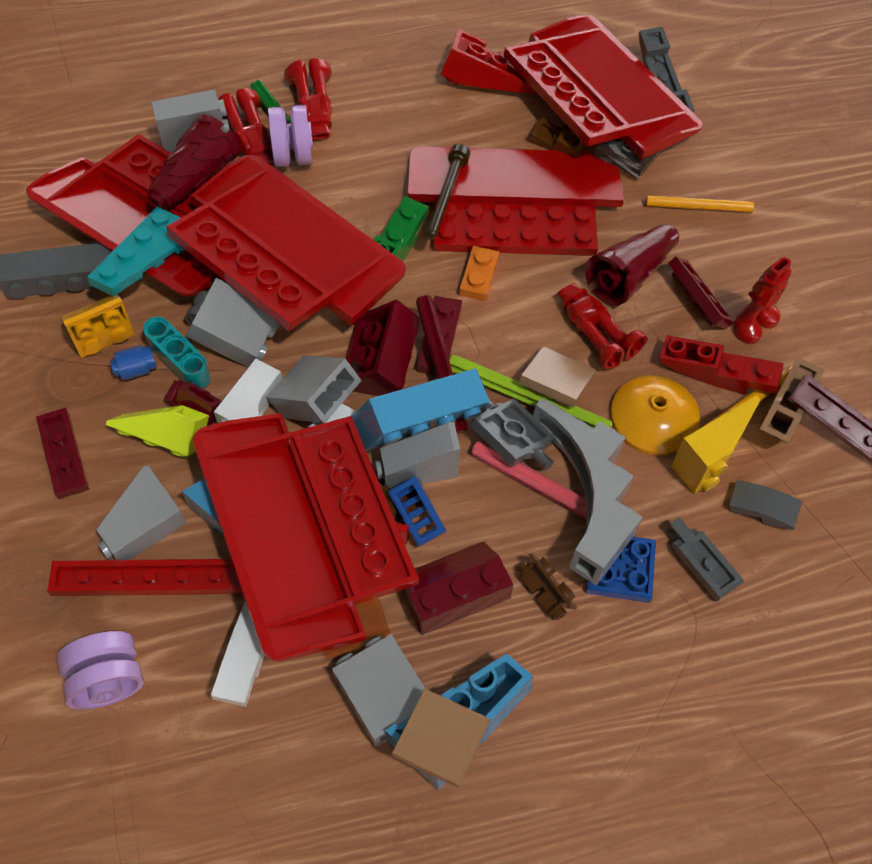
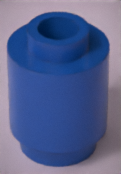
(133, 362)

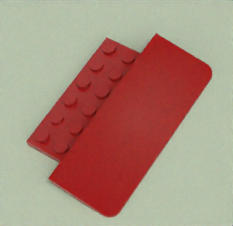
(601, 87)
(517, 199)
(112, 200)
(284, 246)
(302, 529)

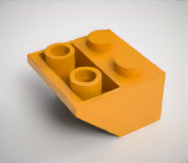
(98, 325)

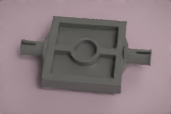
(514, 433)

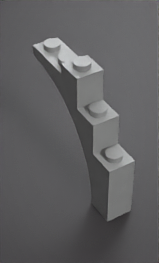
(592, 454)

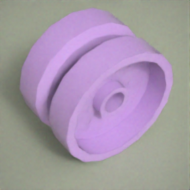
(290, 136)
(99, 670)

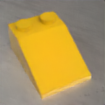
(708, 449)

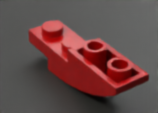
(713, 366)

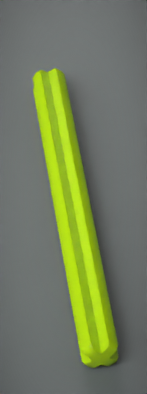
(520, 392)

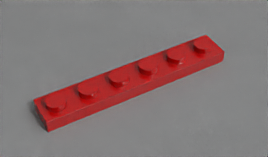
(143, 577)

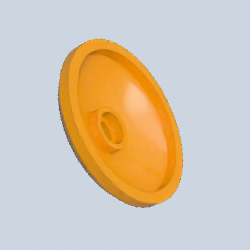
(649, 426)

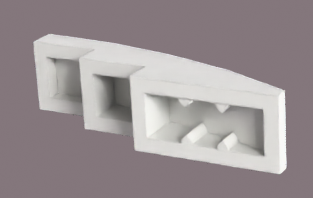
(240, 663)

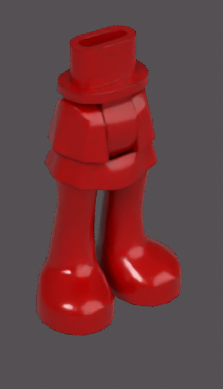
(317, 105)
(251, 138)
(761, 309)
(587, 314)

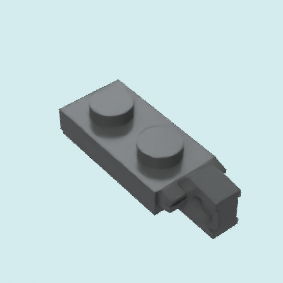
(704, 560)

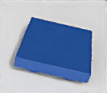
(630, 574)

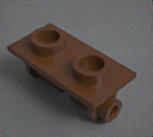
(556, 595)

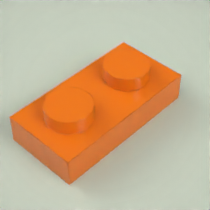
(479, 273)

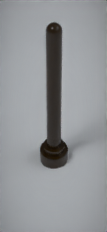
(458, 158)

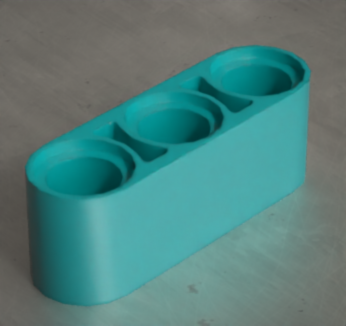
(173, 342)

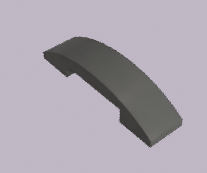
(655, 57)

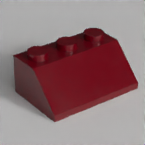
(383, 348)
(458, 587)

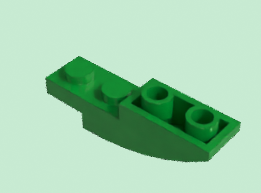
(403, 227)

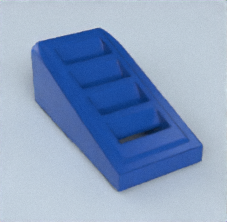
(404, 489)

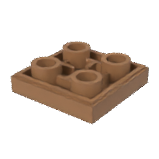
(557, 377)
(441, 738)

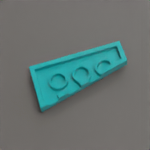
(136, 253)

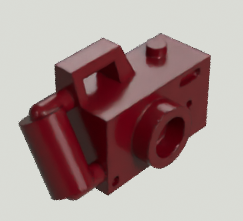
(193, 397)

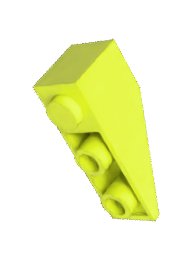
(163, 427)

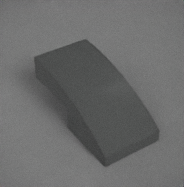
(767, 503)

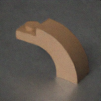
(783, 415)

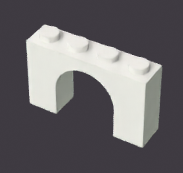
(250, 394)

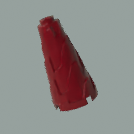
(197, 156)
(629, 263)

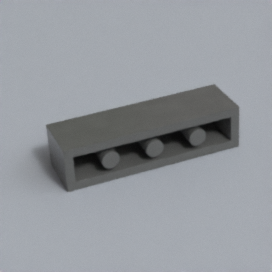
(49, 270)

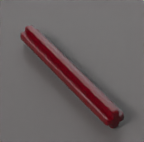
(436, 346)

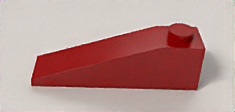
(477, 66)

